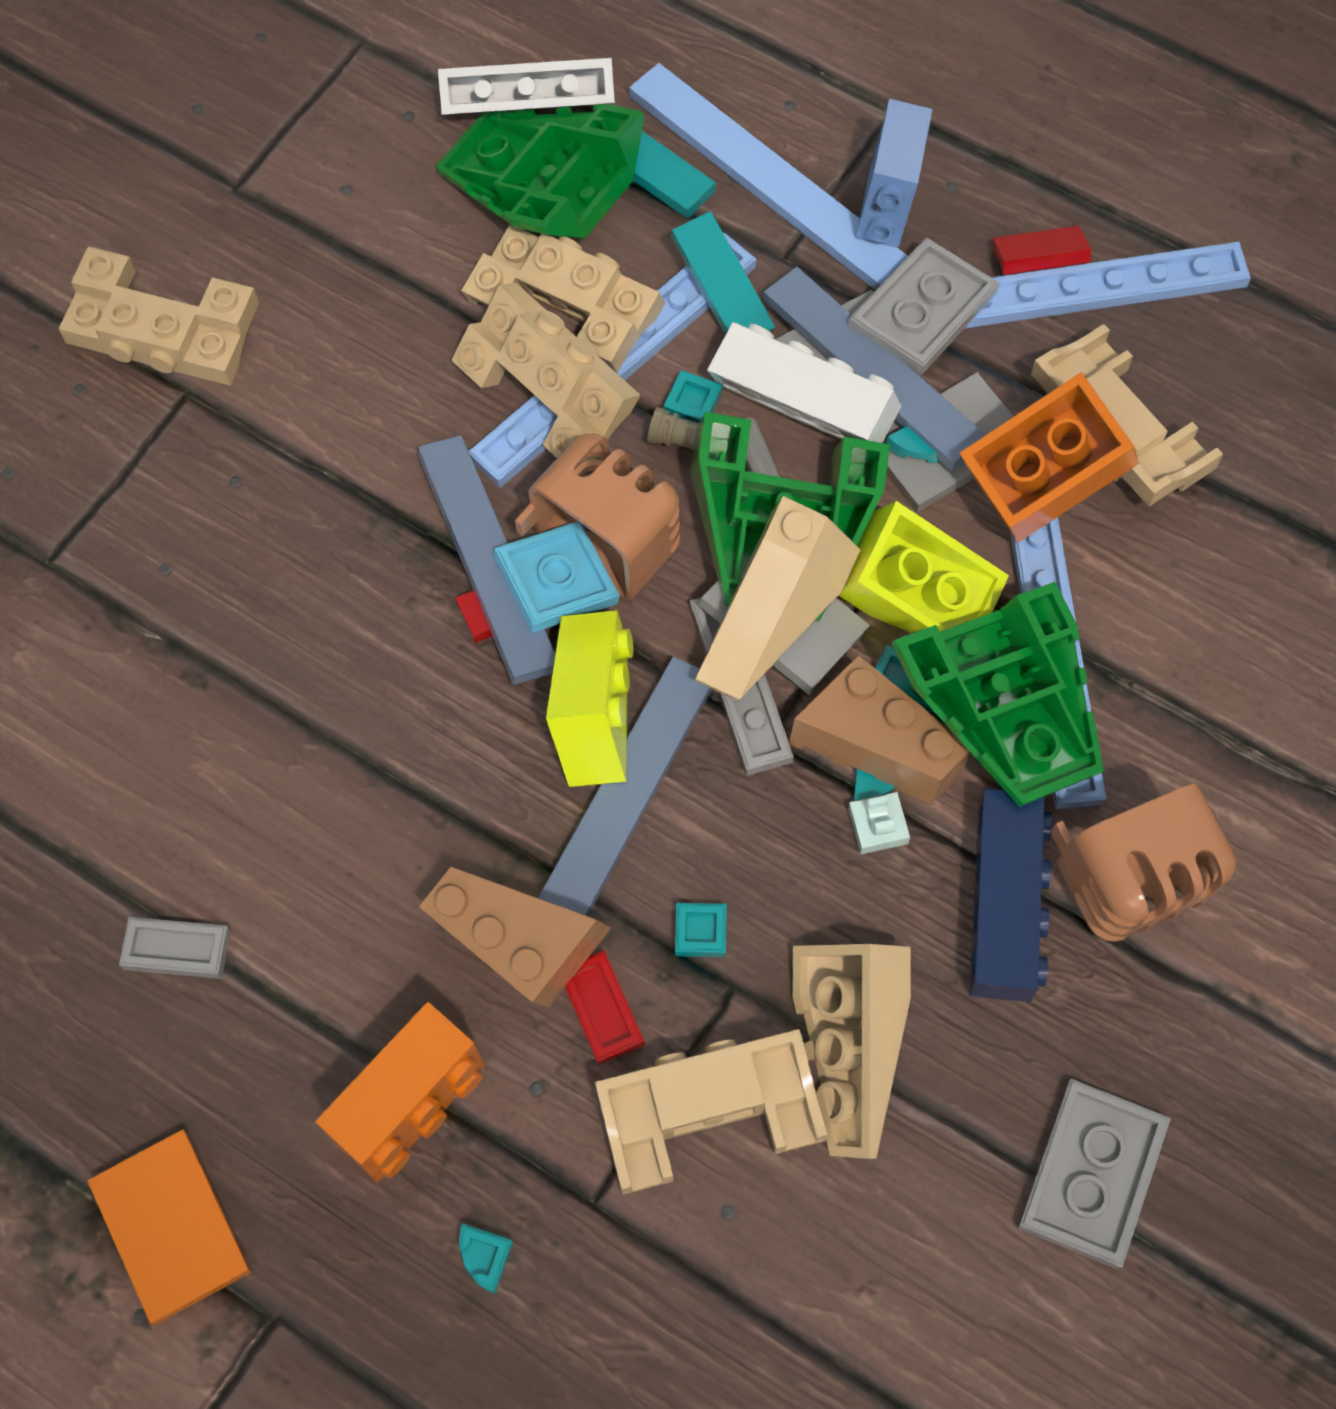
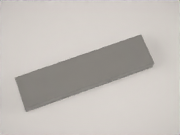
(752, 718)

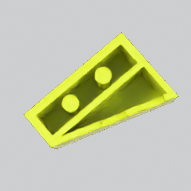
(591, 698)

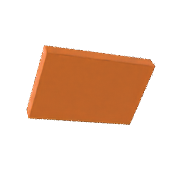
(169, 1227)

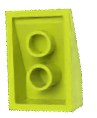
(919, 574)

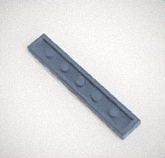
(825, 327)
(475, 536)
(621, 805)

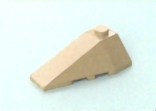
(784, 589)
(855, 1022)

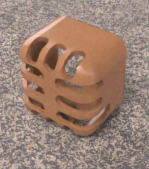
(629, 515)
(1143, 856)

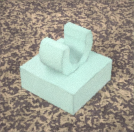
(879, 823)

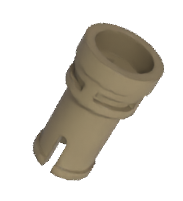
(671, 430)

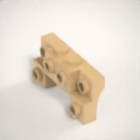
(574, 283)
(154, 329)
(550, 363)
(1162, 463)
(707, 1092)

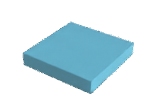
(555, 575)

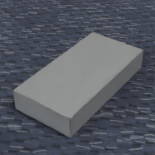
(175, 947)

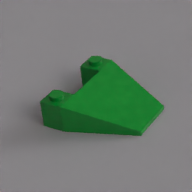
(740, 502)

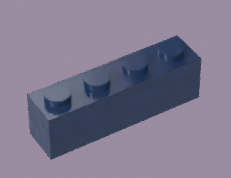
(1008, 898)

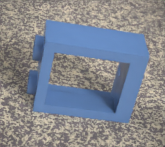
(894, 173)

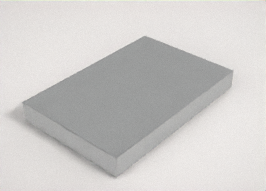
(924, 305)
(928, 482)
(817, 647)
(1094, 1174)

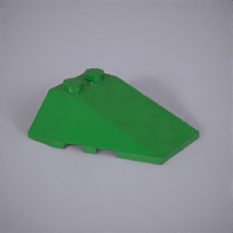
(547, 169)
(1011, 692)

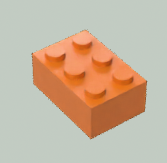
(1050, 457)
(403, 1093)

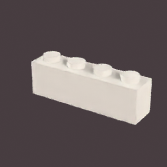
(526, 86)
(803, 385)

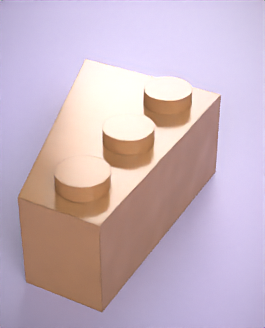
(881, 731)
(515, 934)

